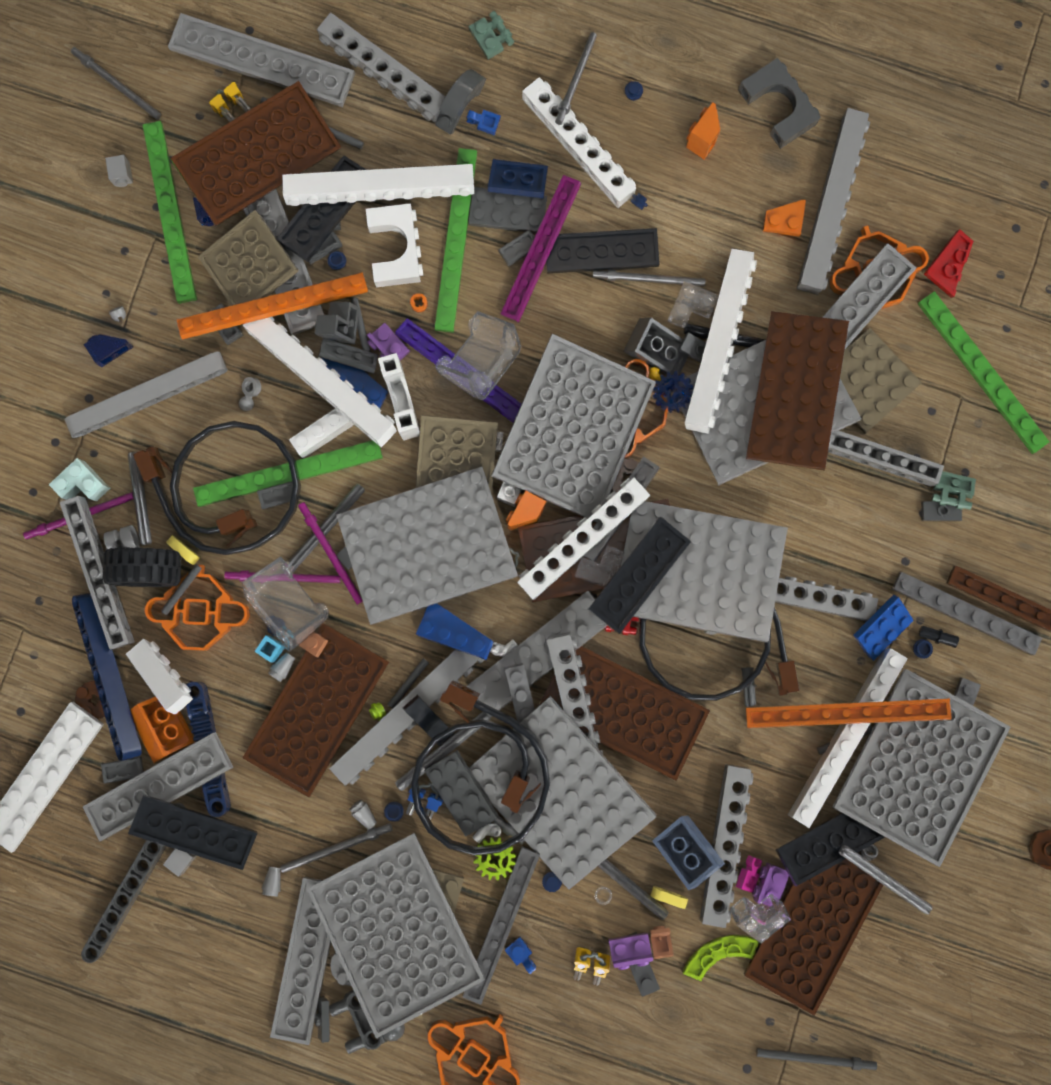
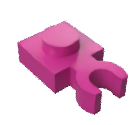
(748, 877)

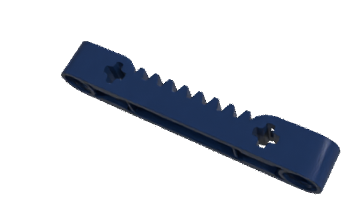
(204, 725)

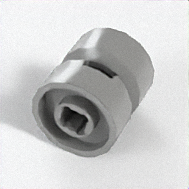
(124, 538)

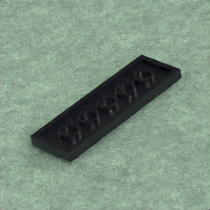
(316, 222)
(604, 251)
(639, 575)
(192, 832)
(820, 847)

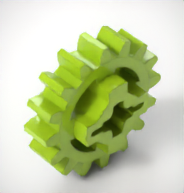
(501, 870)

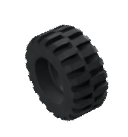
(141, 567)

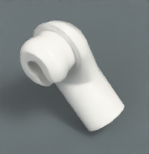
(503, 650)
(491, 829)

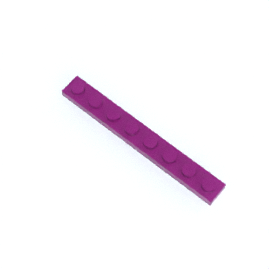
(541, 248)

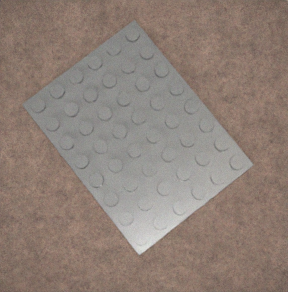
(573, 427)
(729, 438)
(426, 545)
(721, 579)
(922, 775)
(588, 802)
(395, 935)

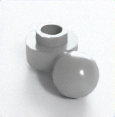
(251, 387)

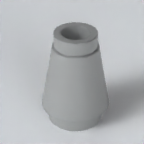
(281, 667)
(363, 814)
(272, 882)

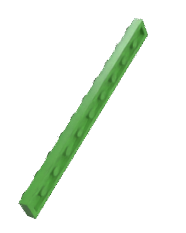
(169, 212)
(454, 252)
(983, 373)
(281, 474)

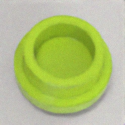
(377, 711)

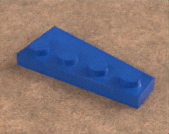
(360, 381)
(449, 630)

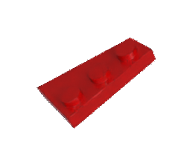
(949, 263)

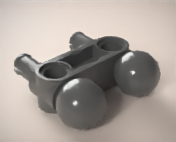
(362, 1025)

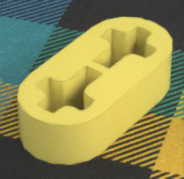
(188, 554)
(669, 897)

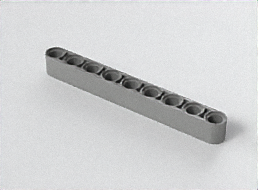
(145, 394)

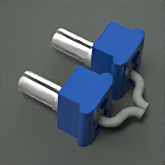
(434, 800)

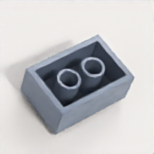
(688, 852)

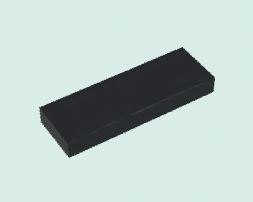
(426, 718)

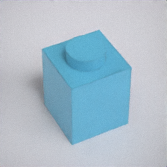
(270, 648)

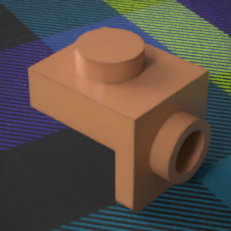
(314, 644)
(661, 942)

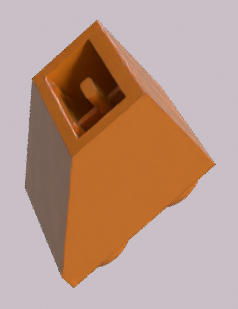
(705, 132)
(527, 511)

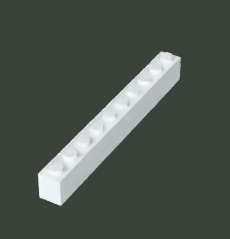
(378, 184)
(720, 341)
(322, 380)
(845, 740)

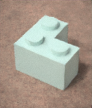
(78, 478)

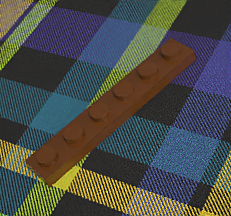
(1000, 597)

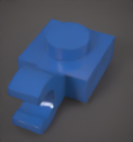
(487, 121)
(520, 952)

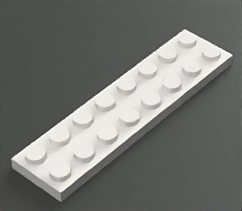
(45, 773)

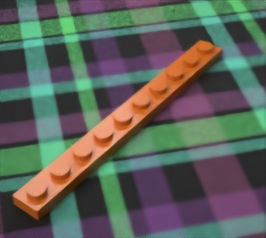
(272, 306)
(849, 713)

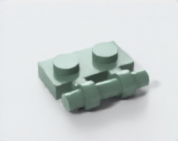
(486, 38)
(956, 485)

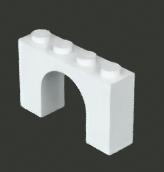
(401, 220)
(400, 396)

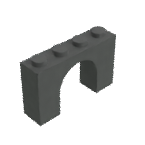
(775, 78)

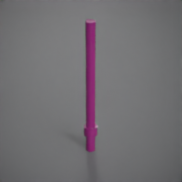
(311, 521)
(43, 529)
(244, 574)

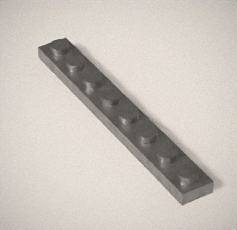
(967, 613)
(503, 921)

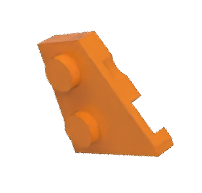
(785, 219)

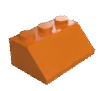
(160, 730)

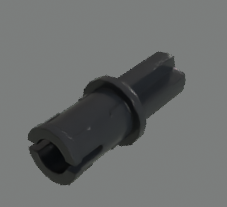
(938, 636)

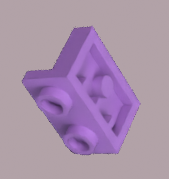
(387, 342)
(772, 882)
(630, 951)

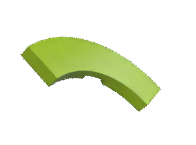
(716, 950)

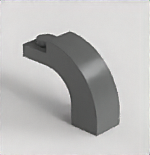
(461, 93)

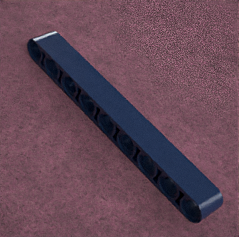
(107, 679)

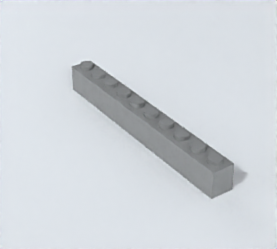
(833, 201)
(397, 720)

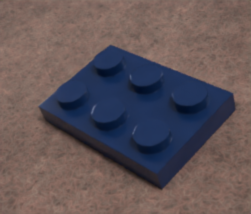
(517, 178)

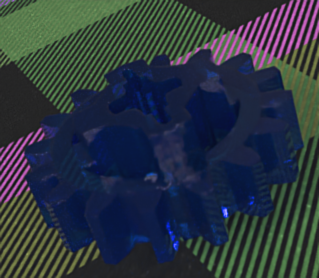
(672, 401)

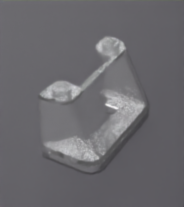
(482, 356)
(283, 603)

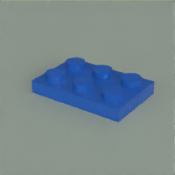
(883, 627)

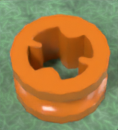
(416, 297)

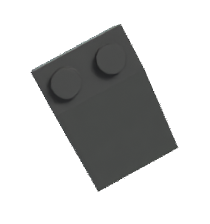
(656, 346)

